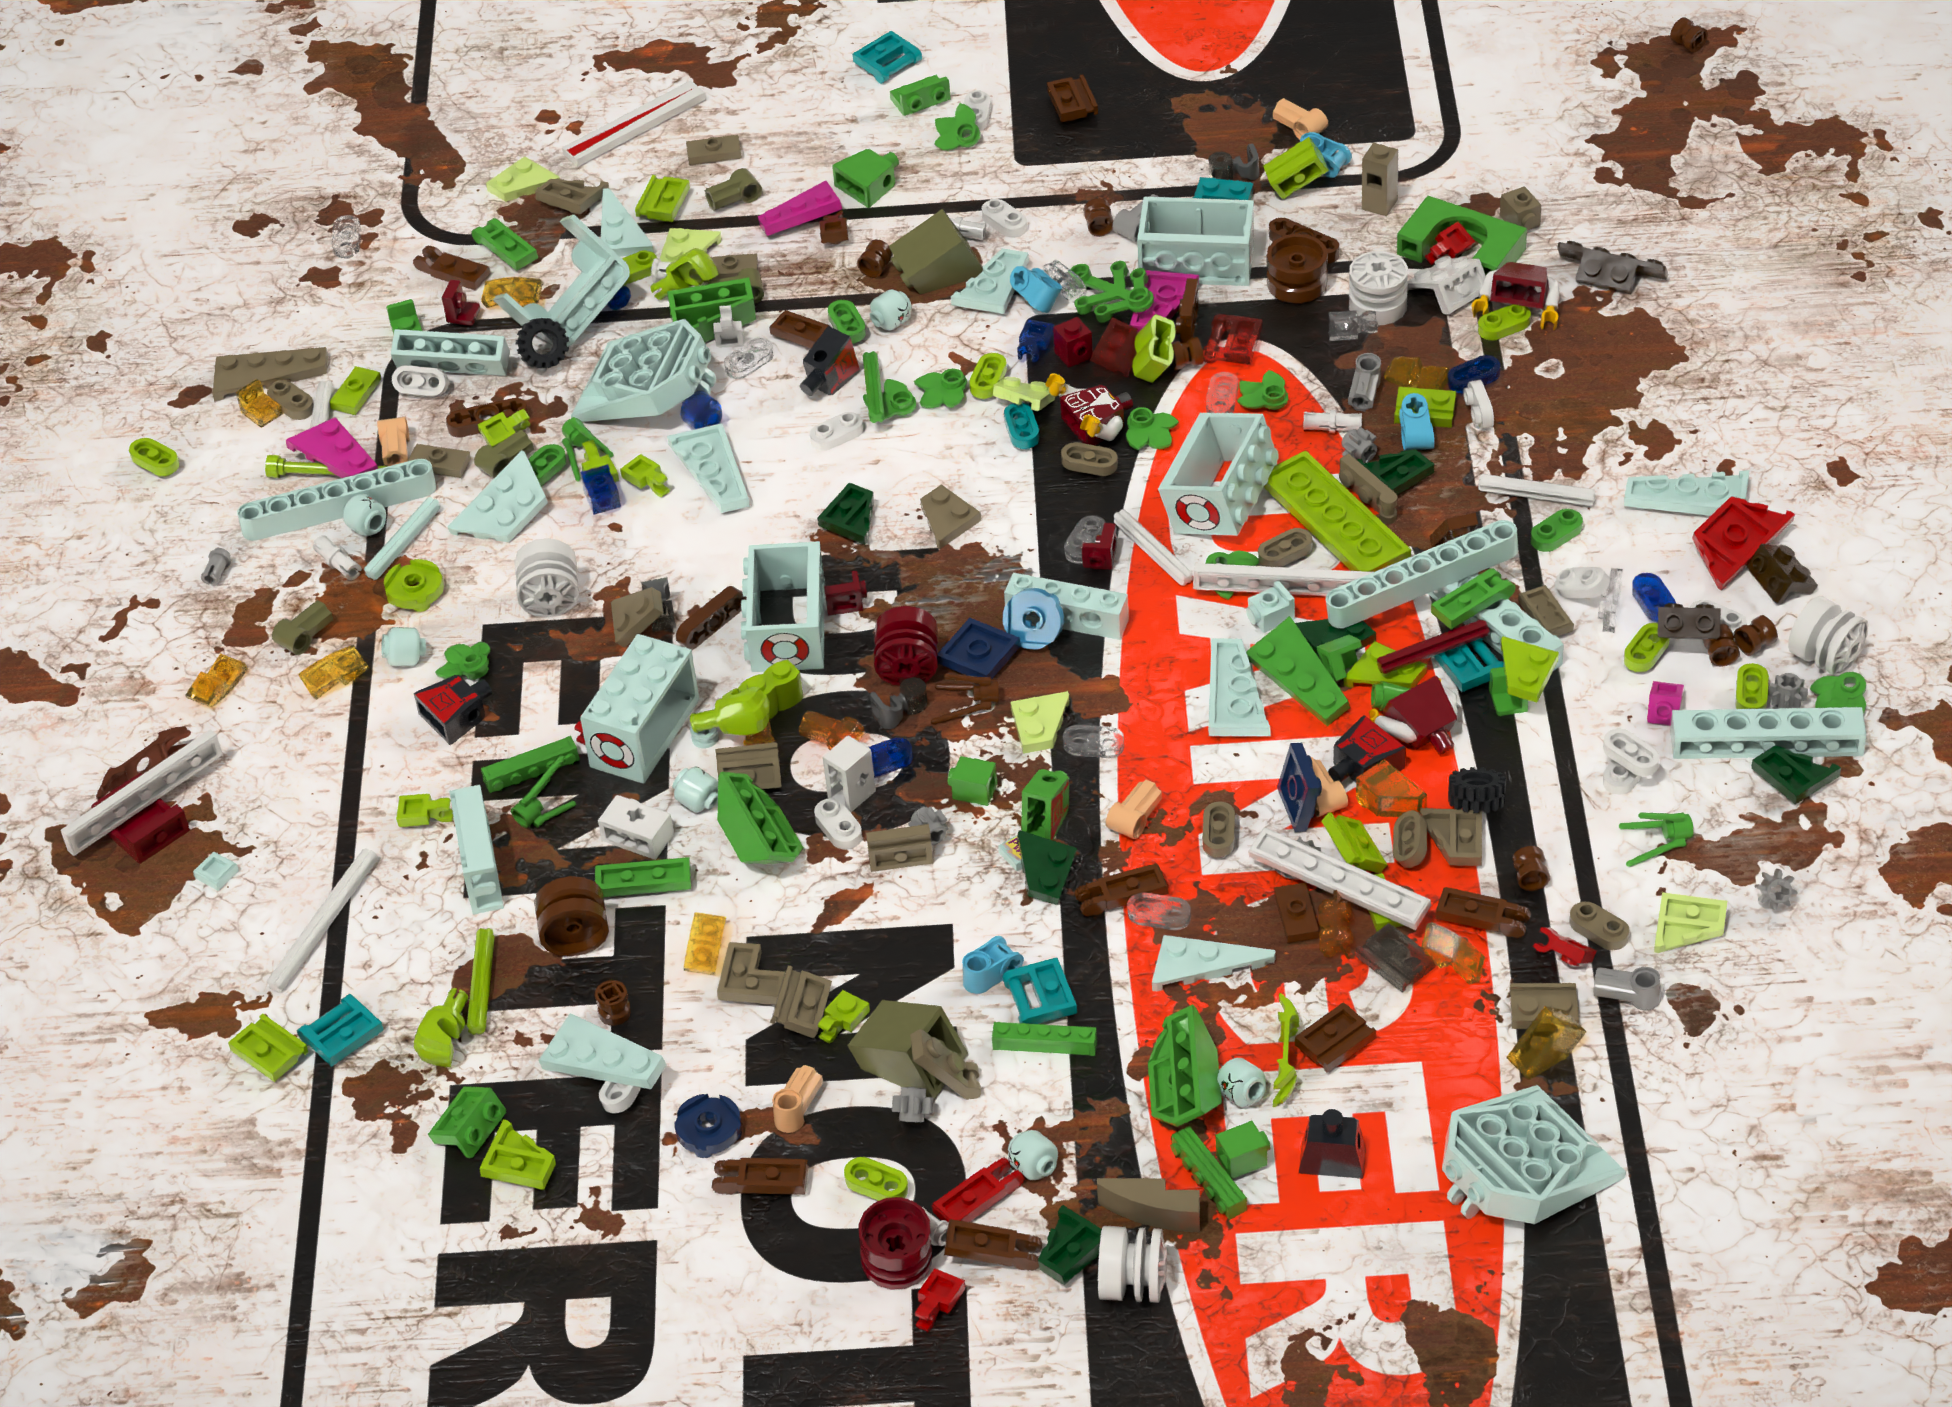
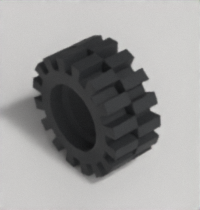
(558, 337)
(1476, 790)

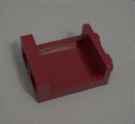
(148, 829)

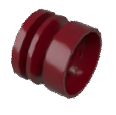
(905, 644)
(895, 1243)

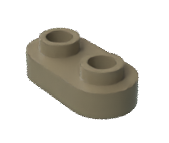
(293, 400)
(1089, 459)
(1285, 548)
(1218, 829)
(1410, 839)
(1596, 923)

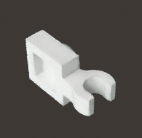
(728, 332)

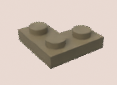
(742, 979)

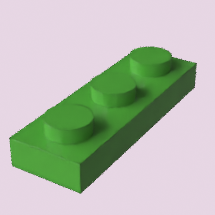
(644, 877)

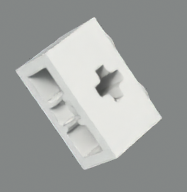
(849, 772)
(636, 827)

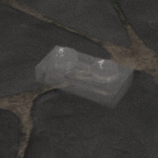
(1609, 609)

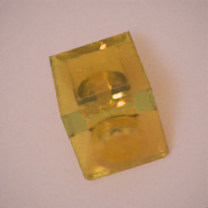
(257, 405)

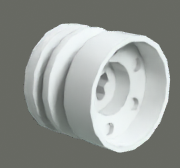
(1379, 284)
(546, 577)
(1828, 635)
(1131, 1264)

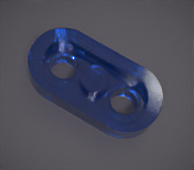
(1481, 368)
(1650, 594)
(891, 755)

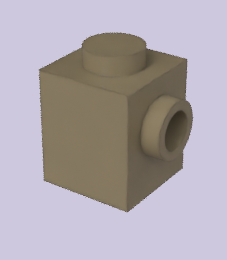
(1520, 208)

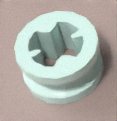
(705, 741)

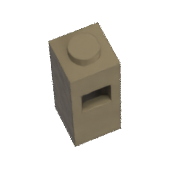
(1379, 179)

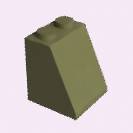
(934, 255)
(885, 1043)

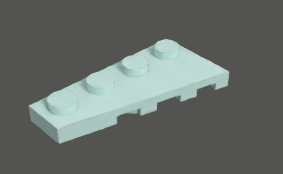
(712, 464)
(1686, 493)
(1233, 692)
(599, 1054)

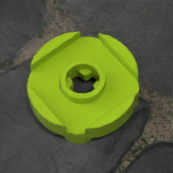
(418, 596)

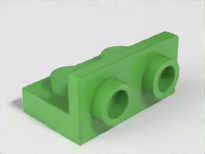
(921, 94)
(469, 1120)

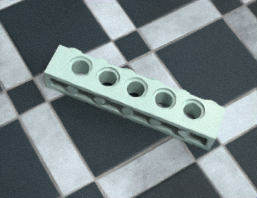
(1508, 620)
(1754, 731)

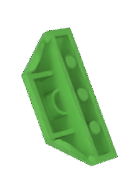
(754, 822)
(1183, 1069)

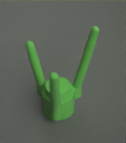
(575, 435)
(530, 808)
(1674, 826)

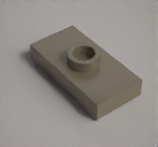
(713, 149)
(732, 264)
(443, 460)
(1544, 607)

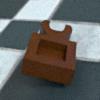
(834, 228)

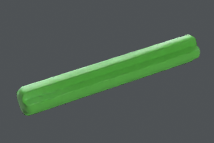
(873, 387)

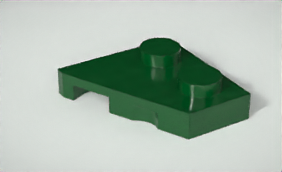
(1401, 469)
(1044, 866)

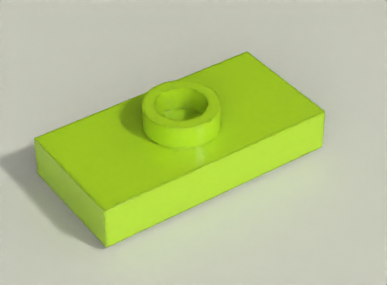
(355, 390)

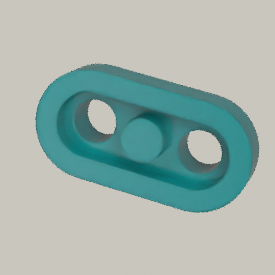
(1021, 425)

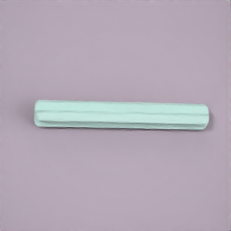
(402, 538)

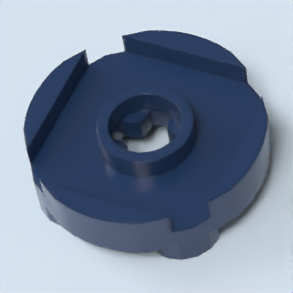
(712, 1139)

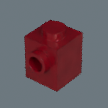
(1073, 342)

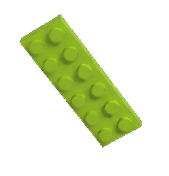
(1334, 515)

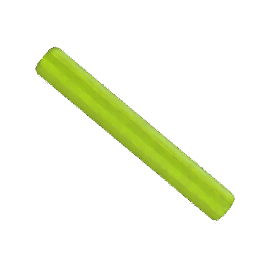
(480, 981)

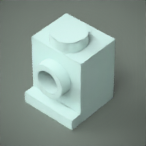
(1271, 607)

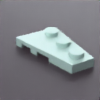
(992, 287)

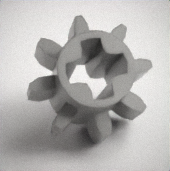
(1359, 444)
(1787, 691)
(935, 820)
(1773, 881)
(912, 1104)

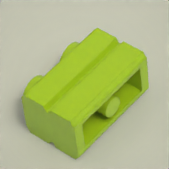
(1295, 168)

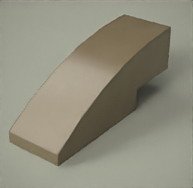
(1150, 1203)

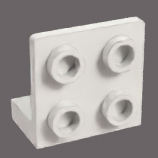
(1453, 280)

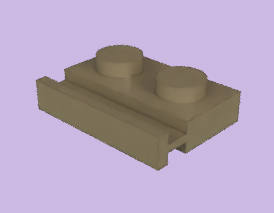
(756, 761)
(899, 848)
(1530, 998)
(801, 1001)

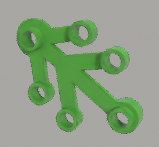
(1136, 300)

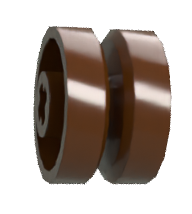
(1297, 268)
(571, 916)

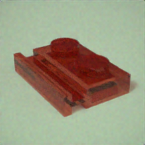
(1116, 347)

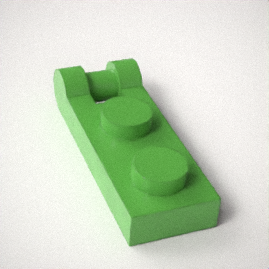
(505, 244)
(1472, 598)

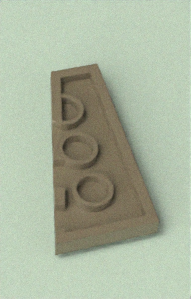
(237, 371)

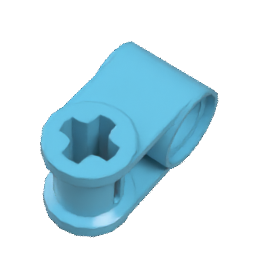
(1328, 149)
(1035, 287)
(1416, 427)
(987, 964)

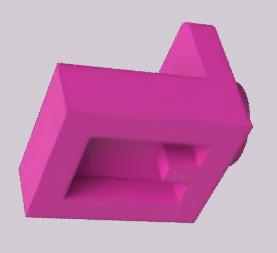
(1662, 700)

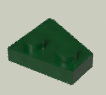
(849, 513)
(1321, 632)
(1793, 773)
(1069, 1246)

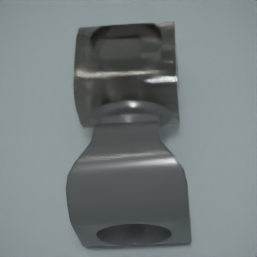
(1224, 167)
(666, 620)
(910, 699)

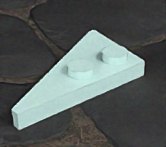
(620, 229)
(1199, 959)

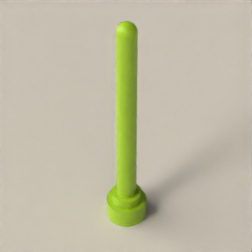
(279, 466)

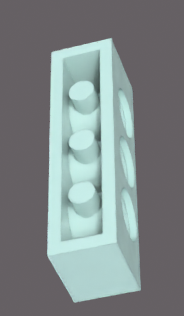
(451, 351)
(1083, 607)

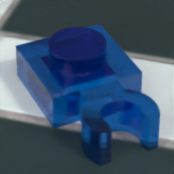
(1033, 337)

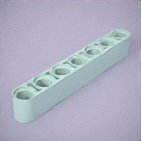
(327, 500)
(1422, 573)

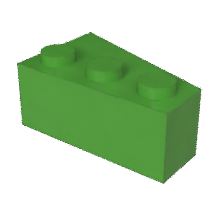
(701, 304)

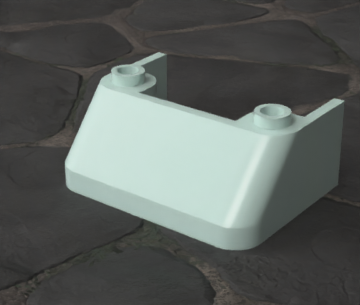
(599, 280)

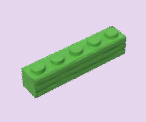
(528, 764)
(1044, 1038)
(1208, 1173)

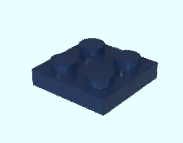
(978, 649)
(1299, 787)

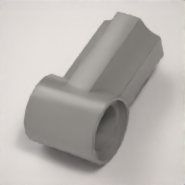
(1128, 222)
(1365, 381)
(1639, 986)

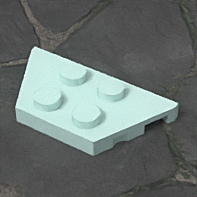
(503, 504)

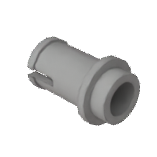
(218, 560)

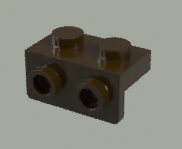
(1780, 572)
(1689, 623)

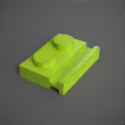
(662, 198)
(1440, 404)
(1354, 843)
(268, 1047)

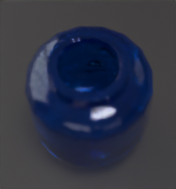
(701, 410)

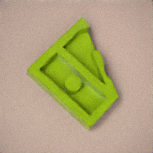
(1527, 668)
(1367, 670)
(517, 1159)

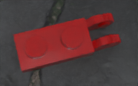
(978, 1192)

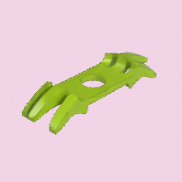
(1286, 1073)

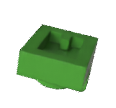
(403, 316)

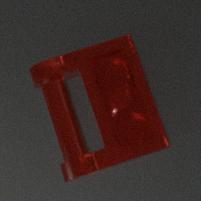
(1240, 342)

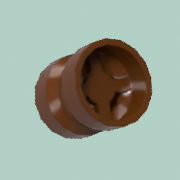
(1686, 33)
(1098, 217)
(874, 258)
(1187, 353)
(1757, 634)
(1723, 650)
(1531, 868)
(612, 1002)

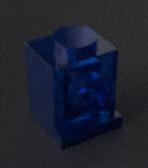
(600, 489)

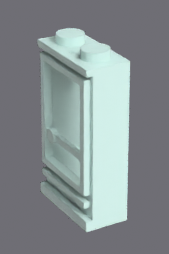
(476, 849)

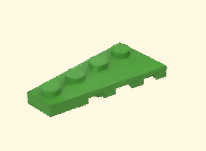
(1296, 668)

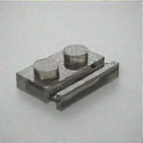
(1395, 957)

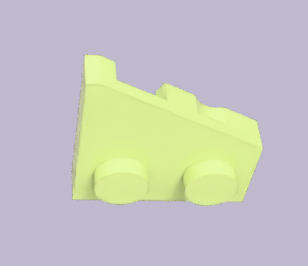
(519, 180)
(683, 240)
(1014, 391)
(1039, 720)
(1688, 920)

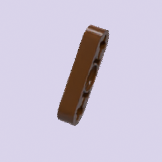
(1282, 226)
(475, 413)
(700, 626)

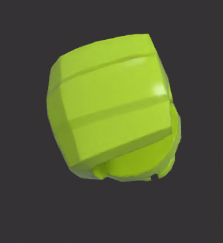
(687, 270)
(735, 713)
(435, 1031)

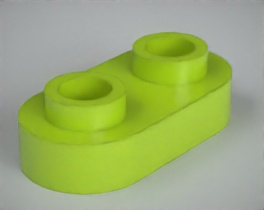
(639, 265)
(1504, 322)
(988, 371)
(154, 456)
(1645, 648)
(1752, 687)
(878, 1179)

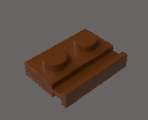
(1072, 98)
(1188, 311)
(1335, 1037)

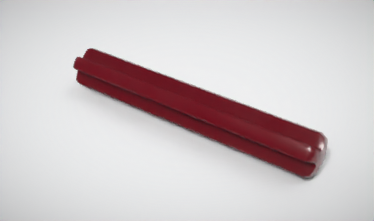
(1433, 646)

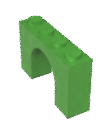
(1499, 239)

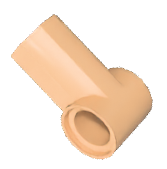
(1300, 119)
(393, 439)
(1333, 793)
(1131, 815)
(795, 1098)

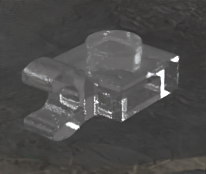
(1347, 324)

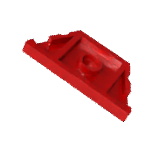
(1734, 535)

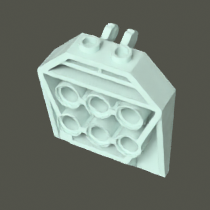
(647, 374)
(1522, 1158)

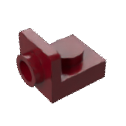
(456, 307)
(1102, 553)
(845, 597)

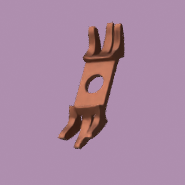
(156, 752)

